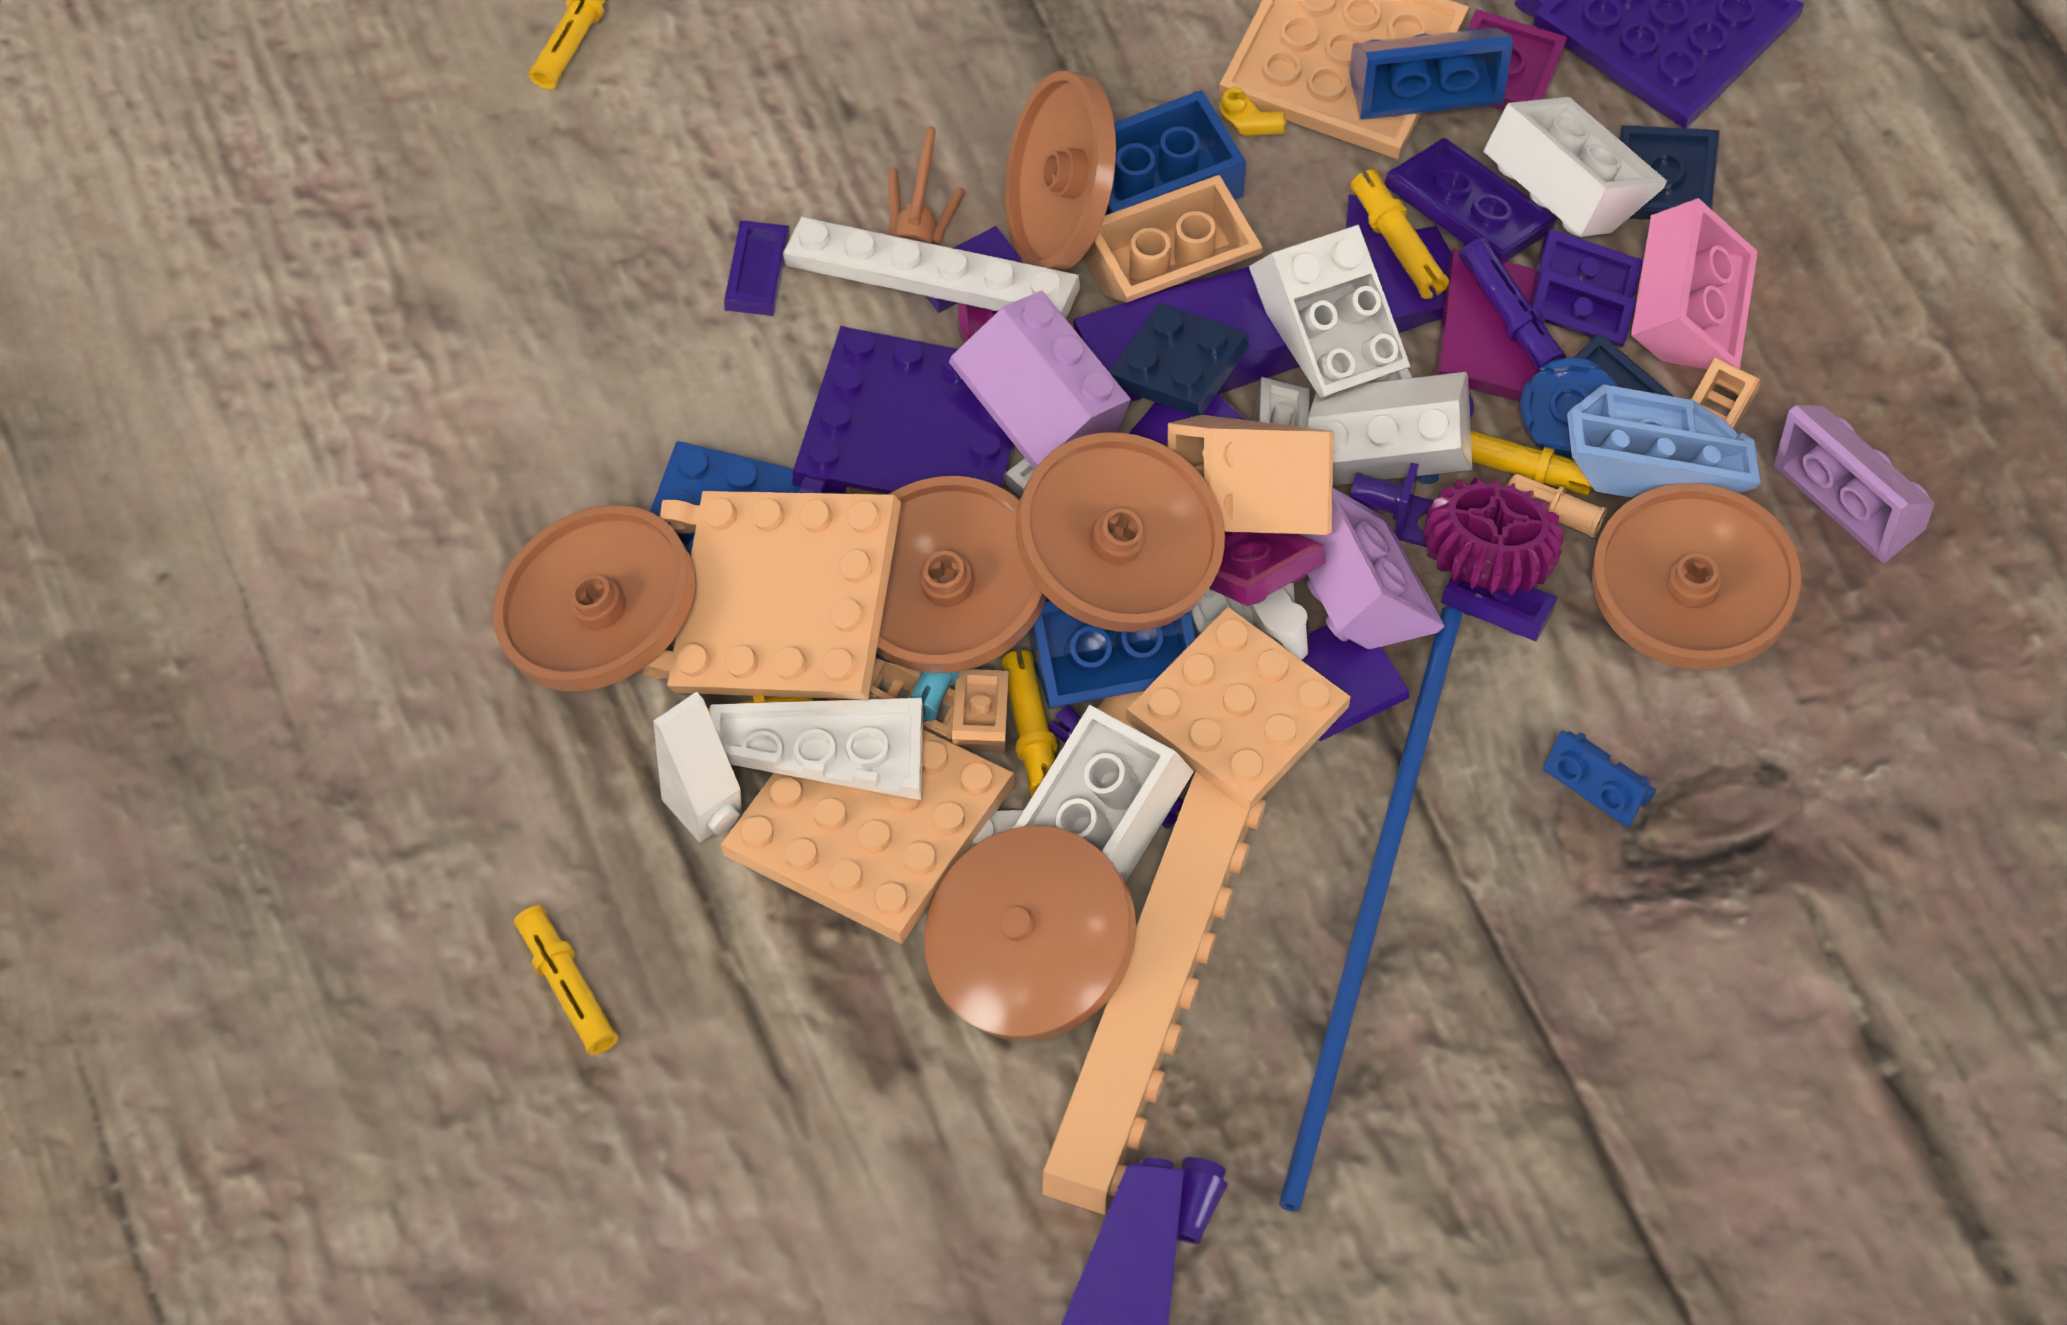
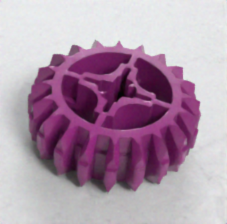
(1493, 536)

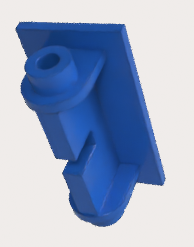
(1591, 775)

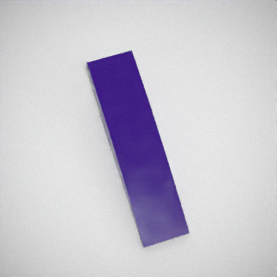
(1235, 302)

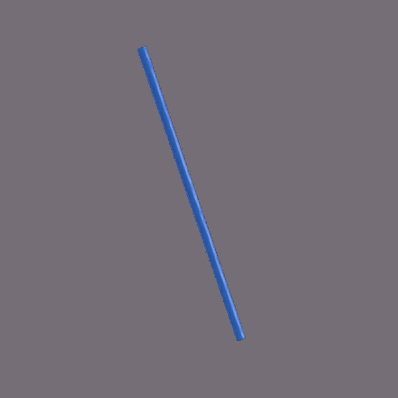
(1369, 914)

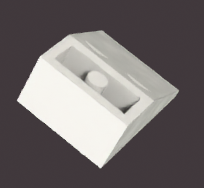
(1331, 311)

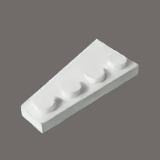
(835, 742)

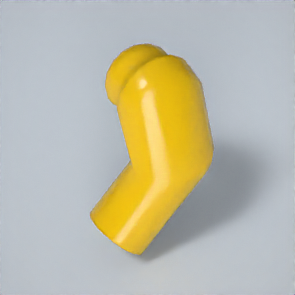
(1247, 118)

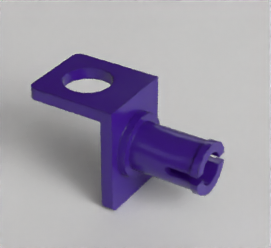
(1395, 499)

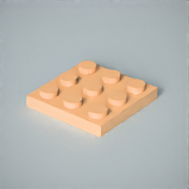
(1238, 708)

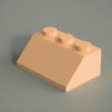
(1170, 241)

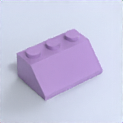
(1039, 378)
(1851, 481)
(1369, 580)

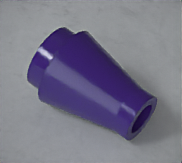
(1200, 1195)

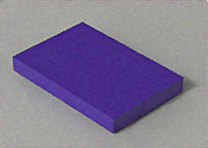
(1469, 199)

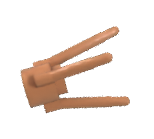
(917, 220)

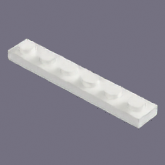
(923, 267)

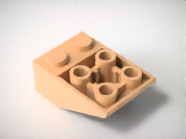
(1261, 472)

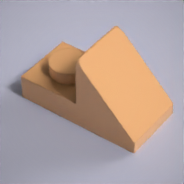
(980, 710)

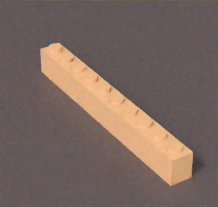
(1144, 1010)

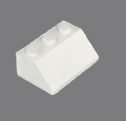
(1572, 165)
(1397, 423)
(1109, 788)

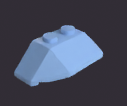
(1650, 440)

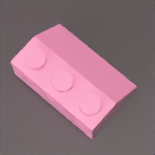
(1694, 288)

